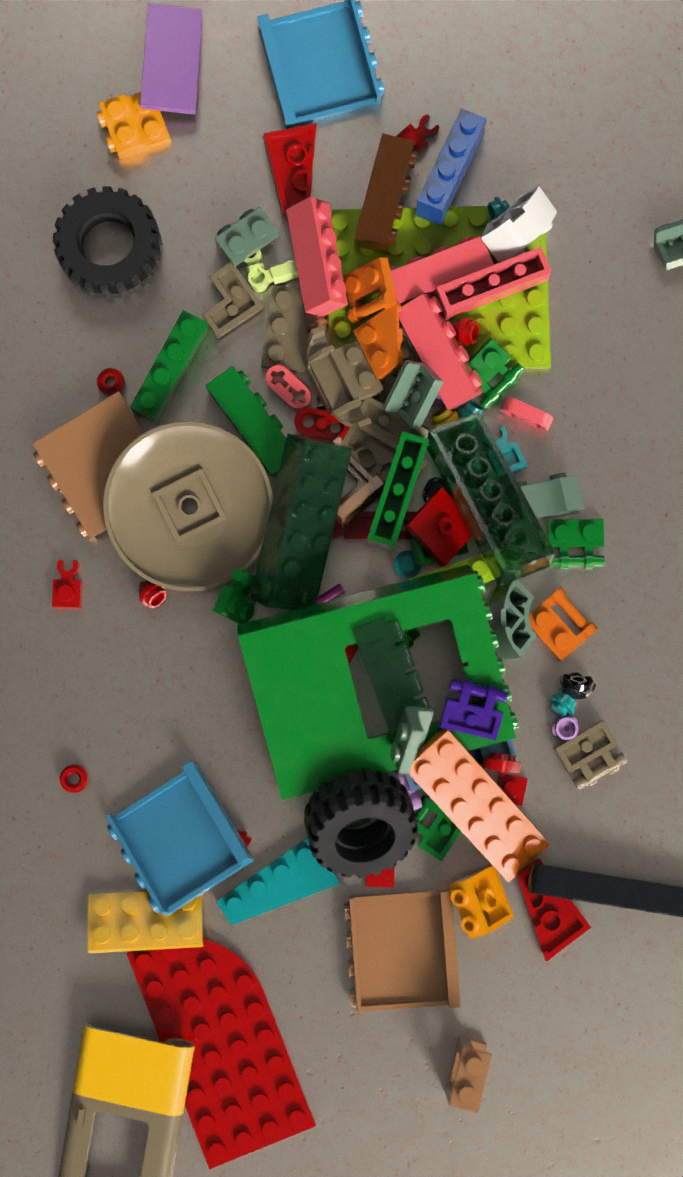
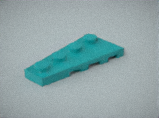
(277, 884)

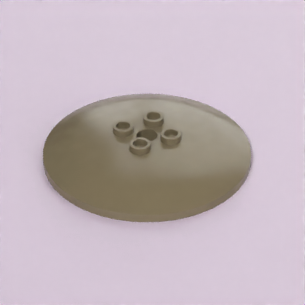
(147, 513)

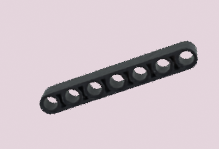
(605, 890)

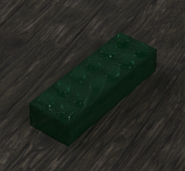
(489, 499)
(300, 522)

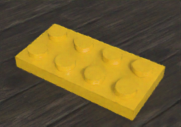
(130, 924)

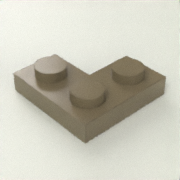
(238, 302)

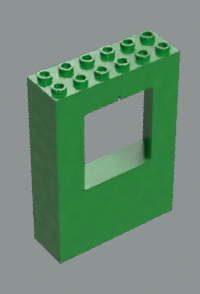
(307, 685)

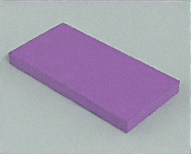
(171, 59)

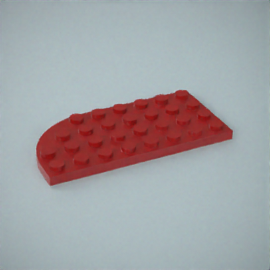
(240, 1072)

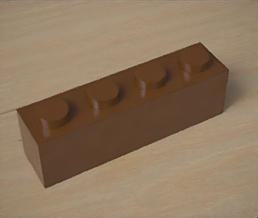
(384, 193)

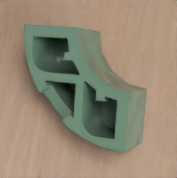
(555, 496)
(511, 619)

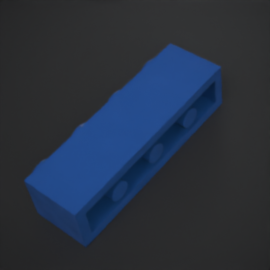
(450, 167)

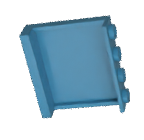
(321, 62)
(179, 840)

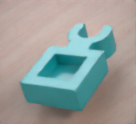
(511, 452)

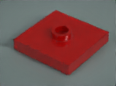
(439, 527)

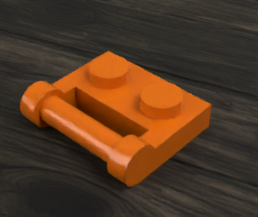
(366, 282)
(554, 631)

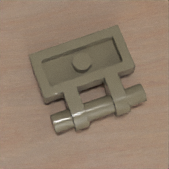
(586, 747)

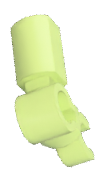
(260, 279)

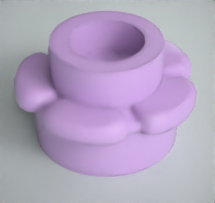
(561, 722)

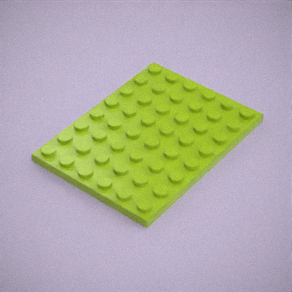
(515, 322)

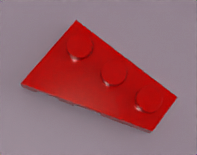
(291, 163)
(553, 918)

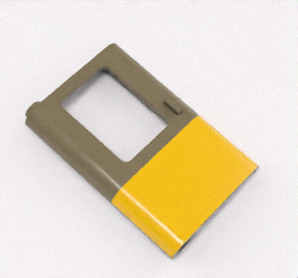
(129, 1080)

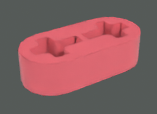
(292, 380)
(526, 414)

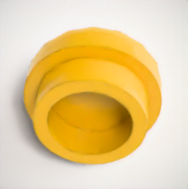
(443, 416)

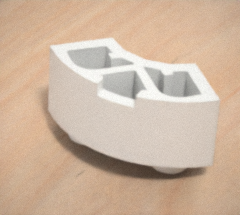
(519, 225)

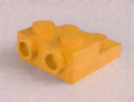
(130, 127)
(481, 902)

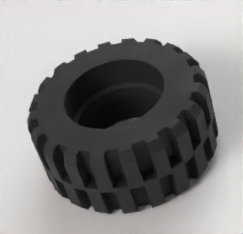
(100, 208)
(353, 798)

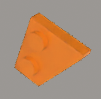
(382, 341)

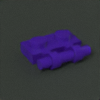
(469, 717)

